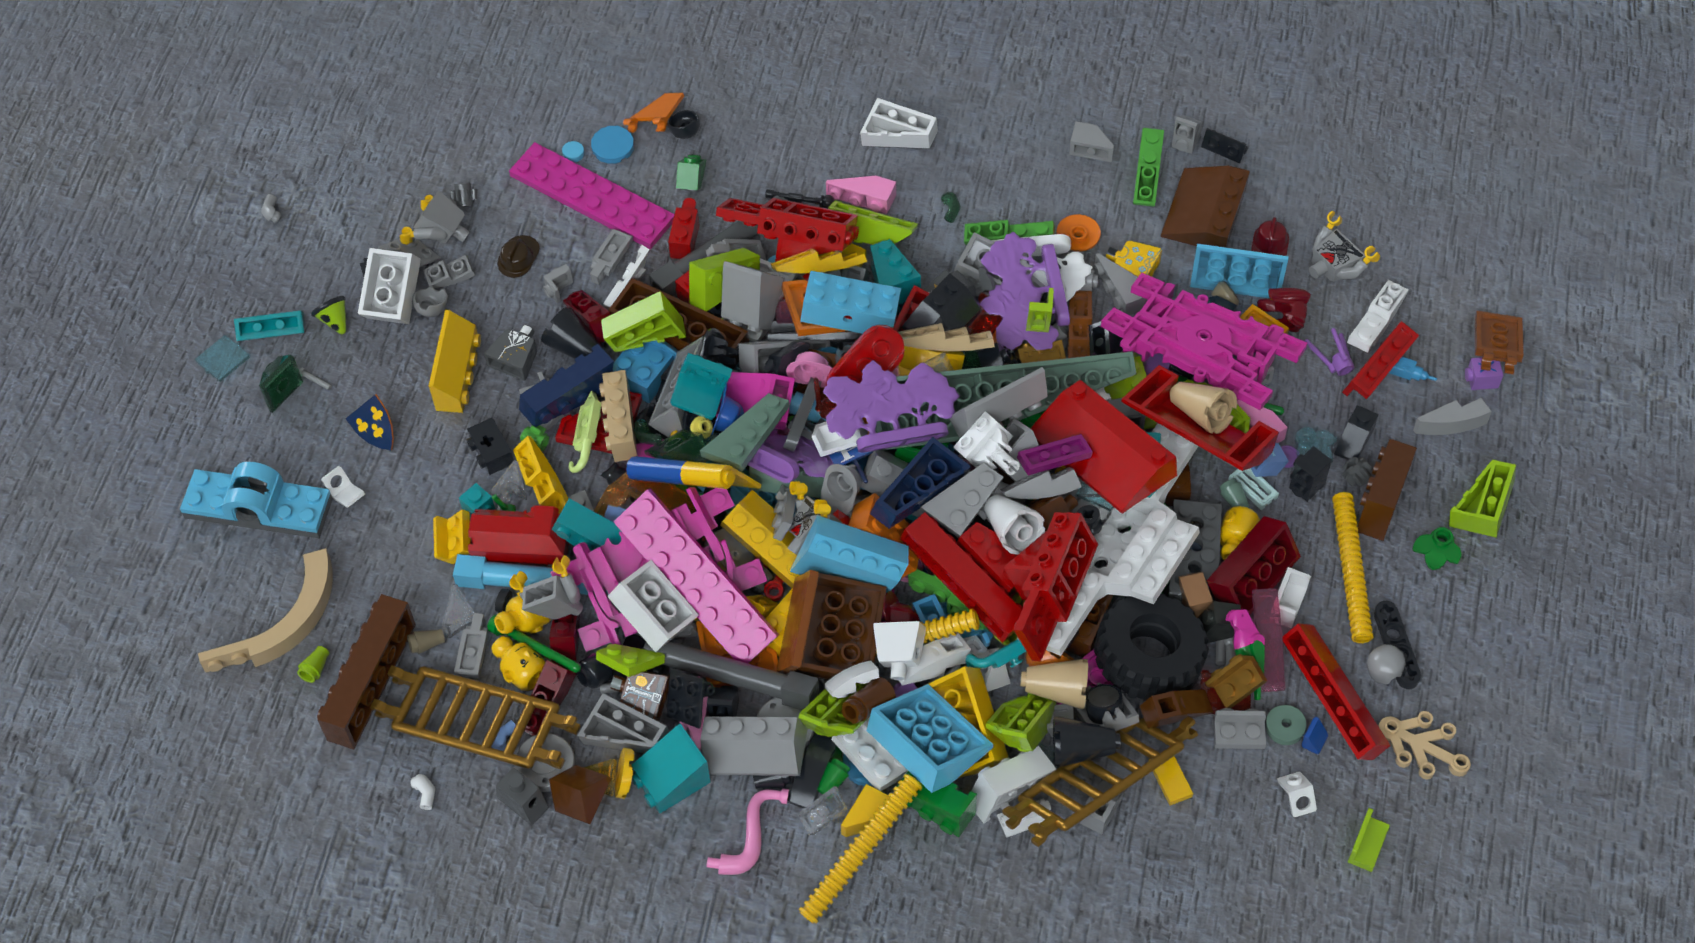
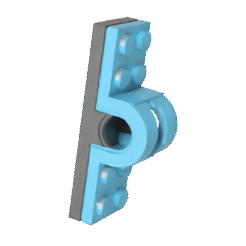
(256, 503)

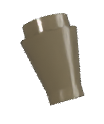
(424, 640)

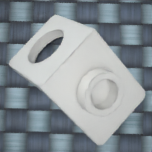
(346, 492)
(1298, 786)

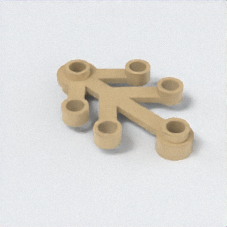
(1421, 743)

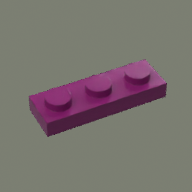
(1054, 454)

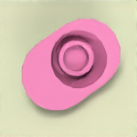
(807, 366)

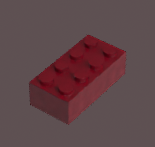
(1255, 563)

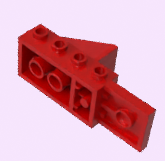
(794, 224)
(1050, 578)

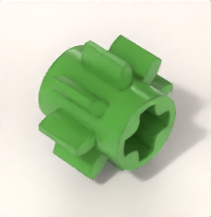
(538, 435)

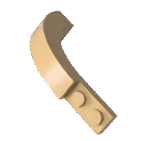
(290, 629)

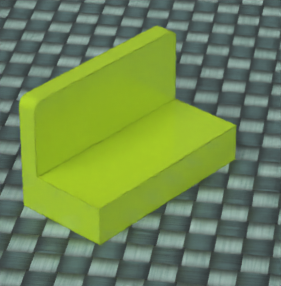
(1040, 314)
(1368, 842)

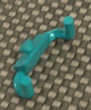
(997, 659)

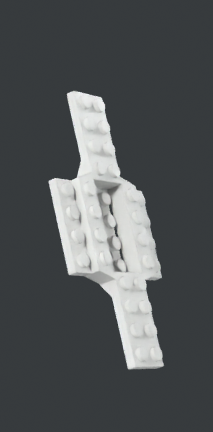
(1138, 559)

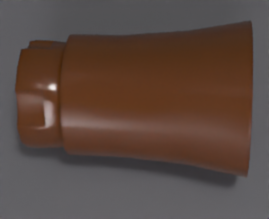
(873, 694)

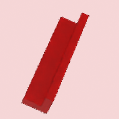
(1382, 361)

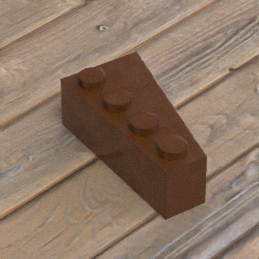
(1385, 488)

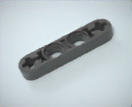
(801, 417)

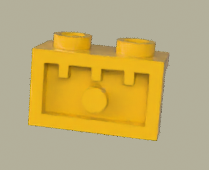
(451, 536)

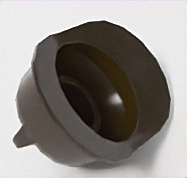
(518, 256)

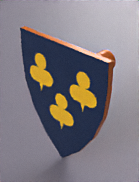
(373, 423)

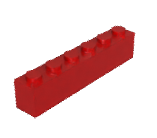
(962, 575)
(1335, 692)

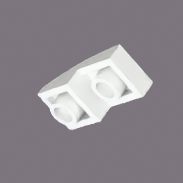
(845, 681)

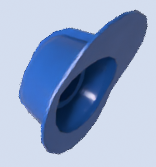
(728, 413)

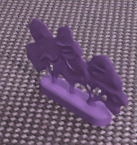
(1017, 291)
(884, 399)
(783, 464)

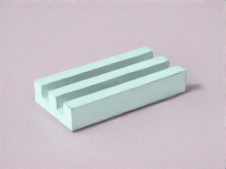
(1251, 489)

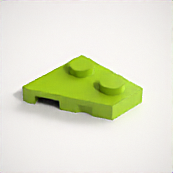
(629, 659)

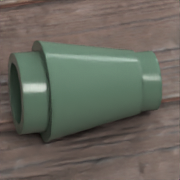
(1233, 493)

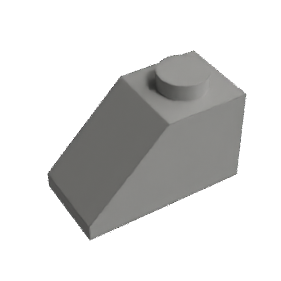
(1090, 142)

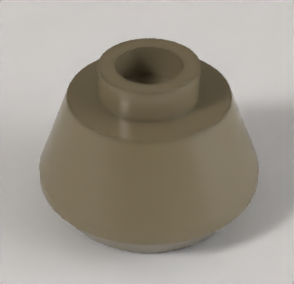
(1224, 291)

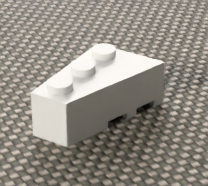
(898, 127)
(1008, 780)

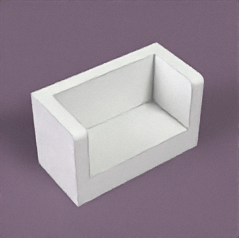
(830, 442)
(1291, 595)

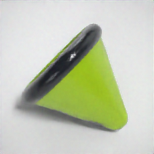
(332, 314)

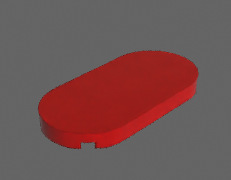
(878, 344)

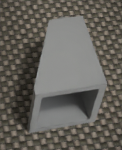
(749, 296)
(1022, 439)

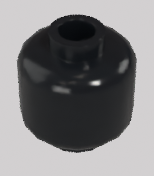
(593, 672)

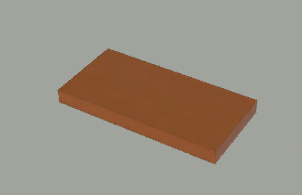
(798, 622)

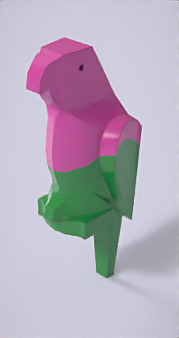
(1247, 639)

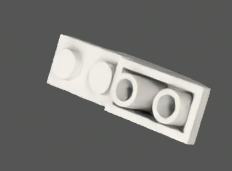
(1378, 316)
(944, 654)

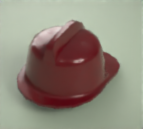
(1271, 238)
(896, 611)

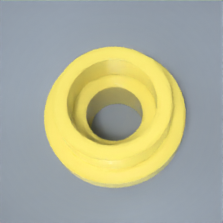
(696, 426)

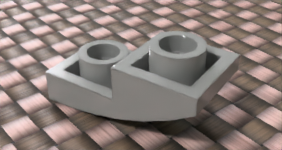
(448, 274)

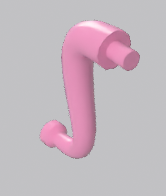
(747, 859)

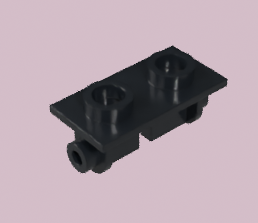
(1224, 145)

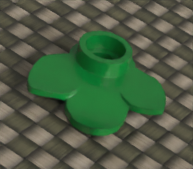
(1436, 551)

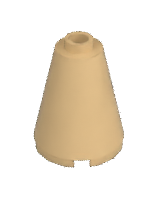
(1205, 404)
(1058, 681)

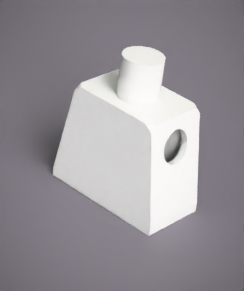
(899, 645)

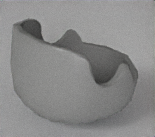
(430, 301)
(1385, 663)

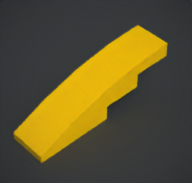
(810, 261)
(539, 474)

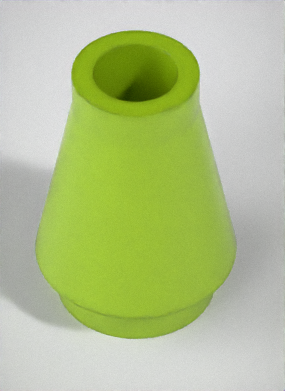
(312, 666)

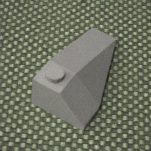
(971, 260)

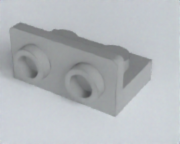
(1239, 729)

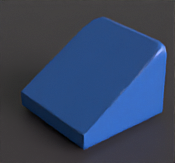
(1315, 736)

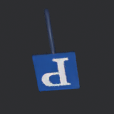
(850, 456)

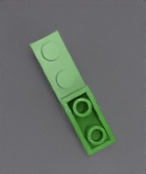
(1148, 167)
(998, 229)
(929, 584)

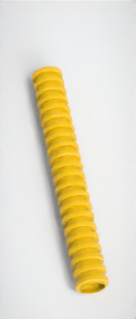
(1352, 568)
(950, 625)
(860, 848)

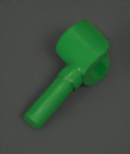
(509, 507)

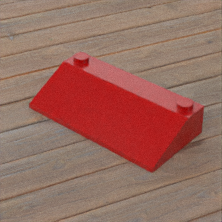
(1233, 446)
(1124, 458)

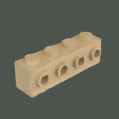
(619, 415)

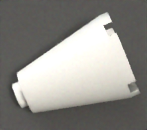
(1013, 523)

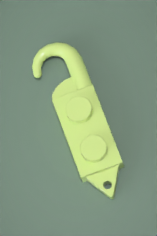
(586, 430)

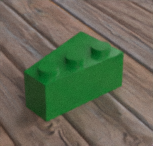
(945, 807)

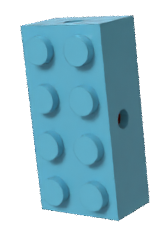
(848, 303)

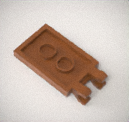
(1498, 339)

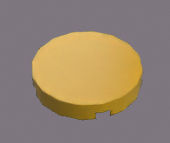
(624, 773)

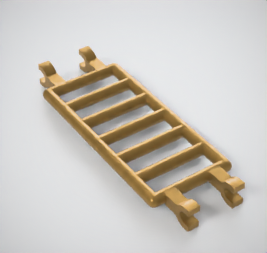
(535, 753)
(1053, 822)

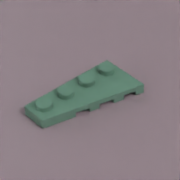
(747, 434)

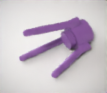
(1341, 361)

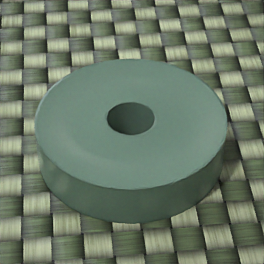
(1281, 734)

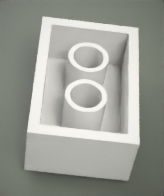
(389, 286)
(653, 605)

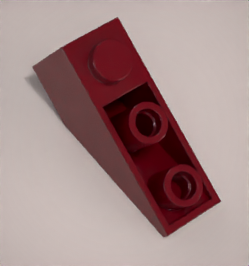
(589, 311)
(564, 635)
(551, 686)

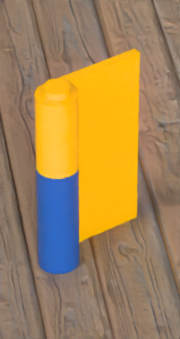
(688, 473)

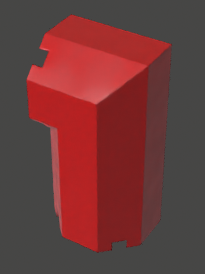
(516, 535)

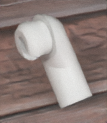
(424, 785)

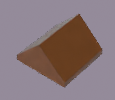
(578, 792)

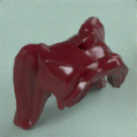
(1289, 302)

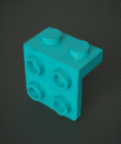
(700, 386)

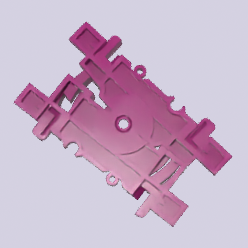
(1177, 333)
(613, 563)

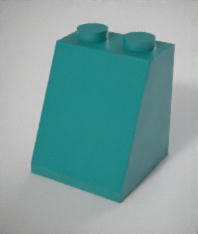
(671, 770)

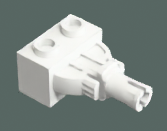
(986, 444)

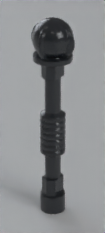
(823, 202)

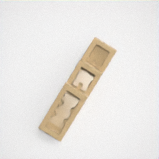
(935, 338)

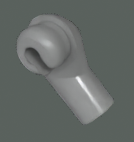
(268, 209)

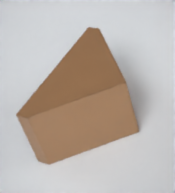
(1195, 592)

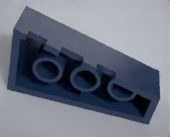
(566, 388)
(922, 479)

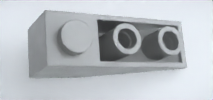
(1118, 283)

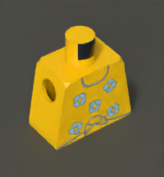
(1136, 258)

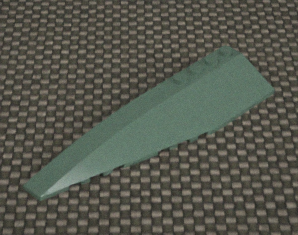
(1060, 374)

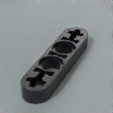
(1401, 643)

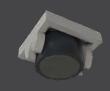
(1107, 707)

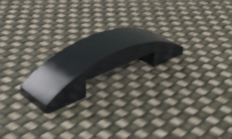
(813, 766)

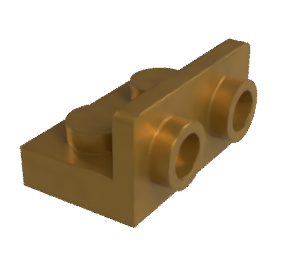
(1029, 354)
(1237, 679)

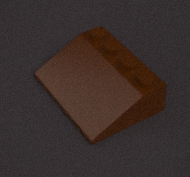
(1206, 205)
(841, 626)

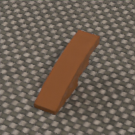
(1080, 318)

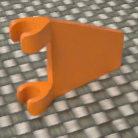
(657, 112)

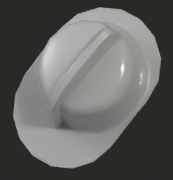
(841, 487)

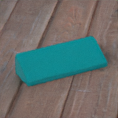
(269, 325)

